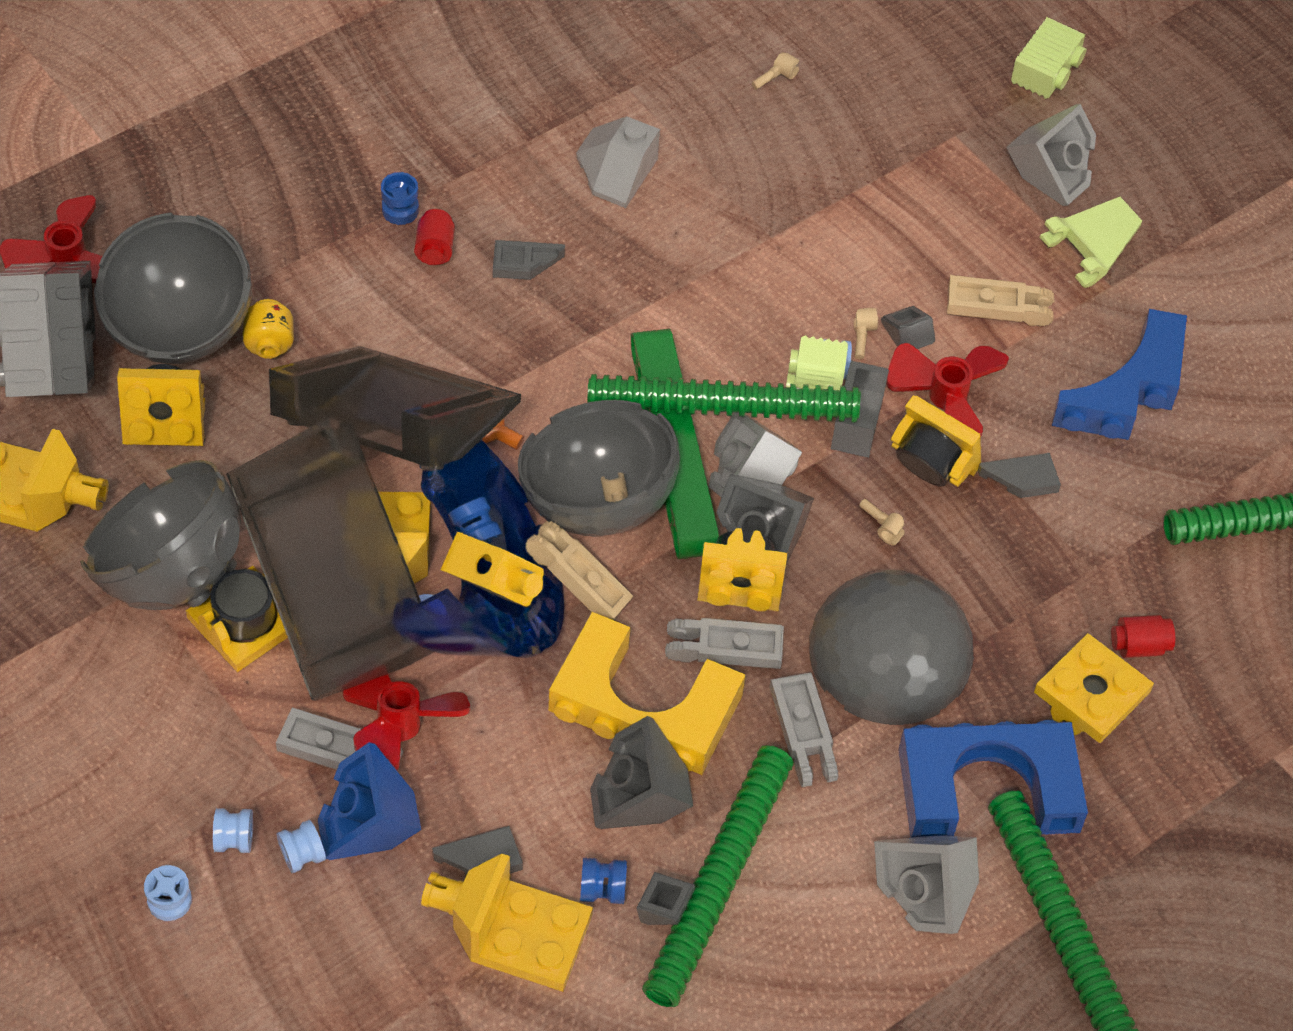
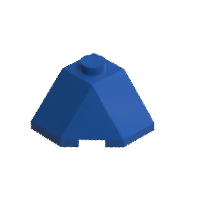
(369, 809)

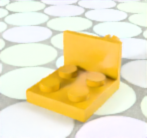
(44, 484)
(411, 524)
(511, 923)

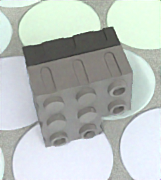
(47, 328)

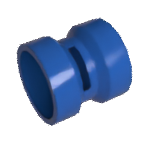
(399, 198)
(484, 529)
(593, 878)

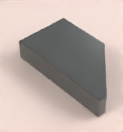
(524, 259)
(1024, 475)
(478, 849)

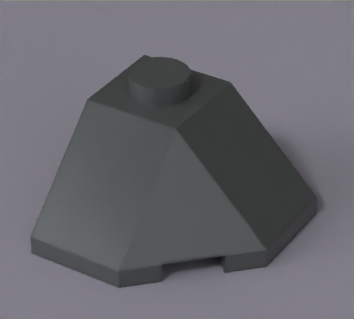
(766, 508)
(642, 781)

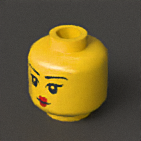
(268, 329)

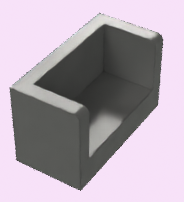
(859, 436)

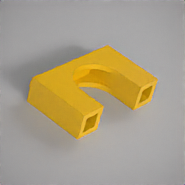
(586, 697)

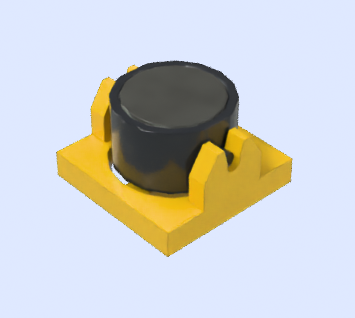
(929, 444)
(239, 610)

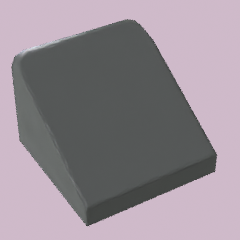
(910, 326)
(664, 900)

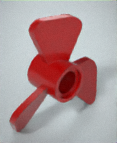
(61, 241)
(947, 379)
(398, 713)

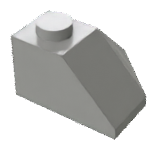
(1056, 154)
(618, 158)
(752, 452)
(929, 878)

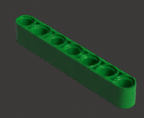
(689, 503)

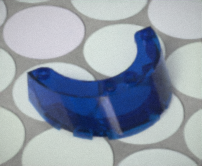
(479, 620)

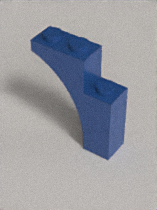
(1146, 379)

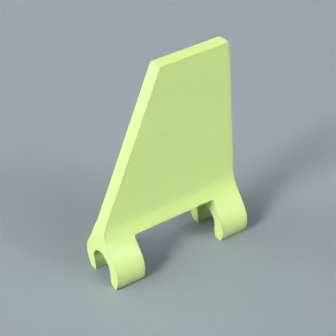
(1097, 234)

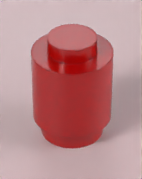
(434, 237)
(1143, 636)

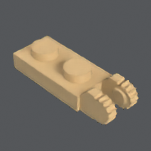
(999, 300)
(578, 570)

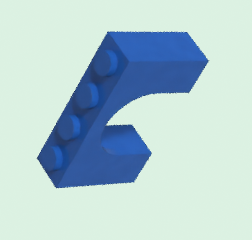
(1038, 752)

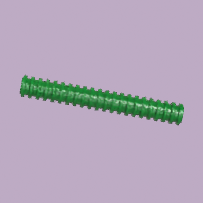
(729, 397)
(1229, 519)
(718, 876)
(1059, 913)

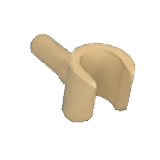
(784, 64)
(865, 321)
(614, 489)
(891, 525)

